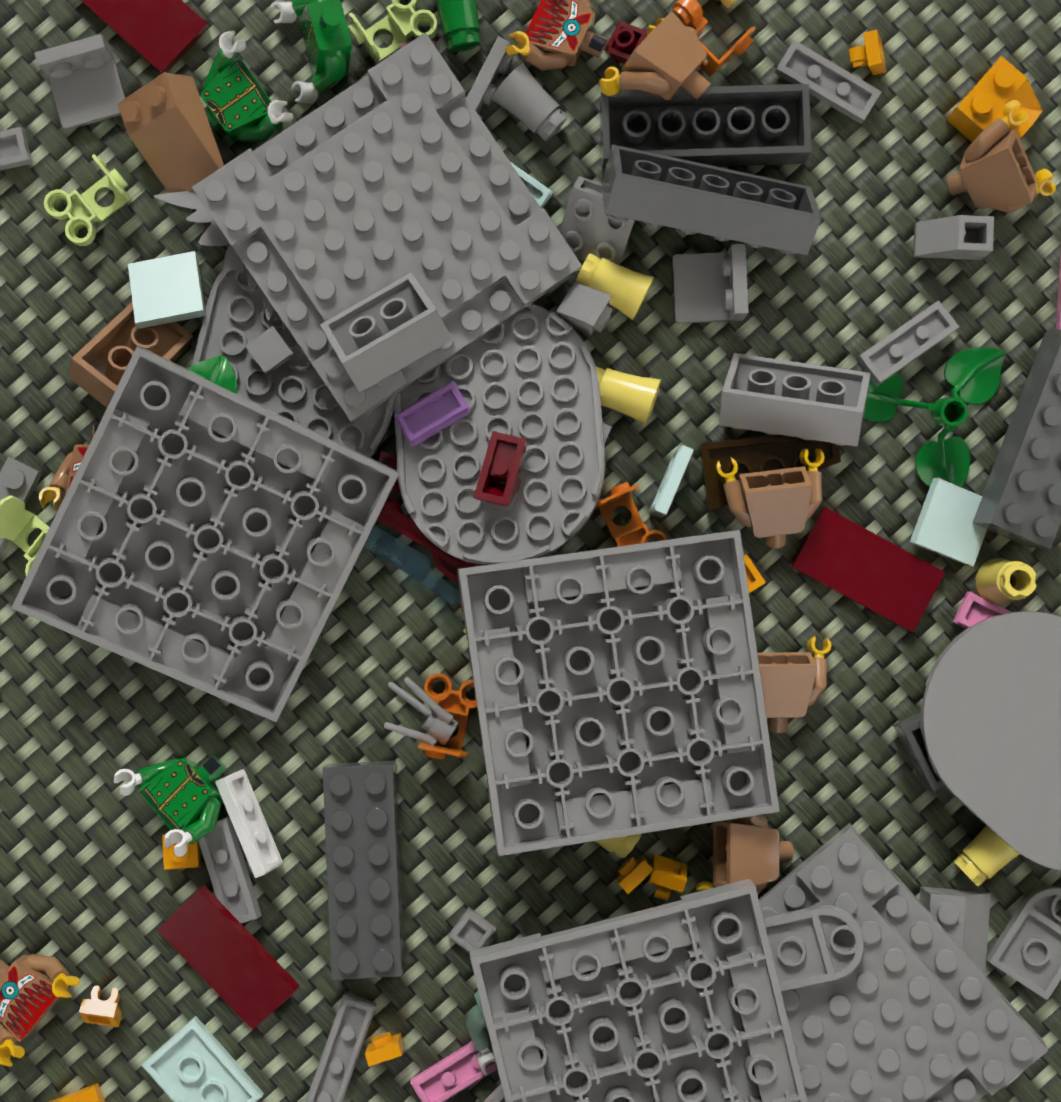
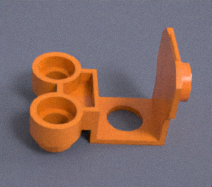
(690, 15)
(634, 532)
(456, 704)

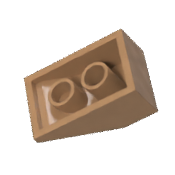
(172, 131)
(105, 357)

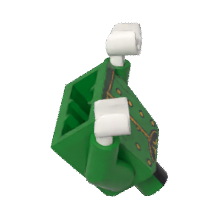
(325, 41)
(237, 99)
(180, 795)

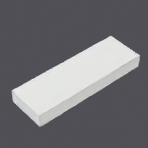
(249, 823)

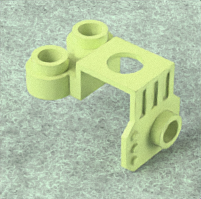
(400, 21)
(83, 207)
(17, 525)

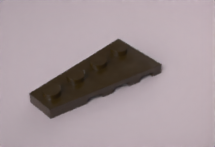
(756, 455)

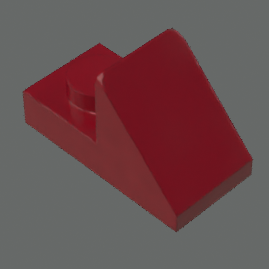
(501, 464)

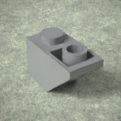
(954, 237)
(585, 309)

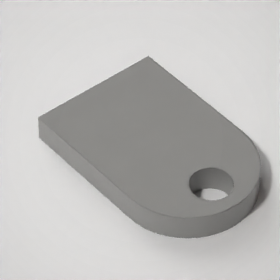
(1032, 943)
(806, 947)

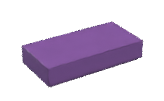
(432, 413)

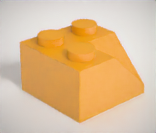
(990, 96)

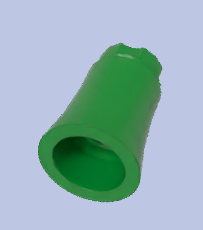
(459, 24)

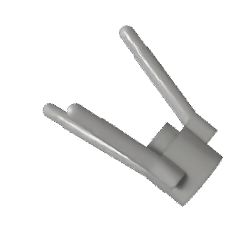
(438, 723)

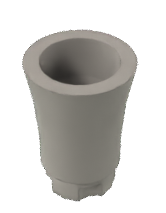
(530, 103)

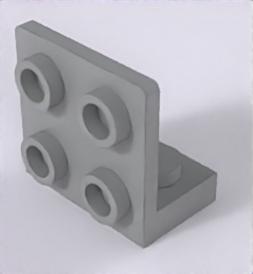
(83, 80)
(589, 228)
(711, 286)

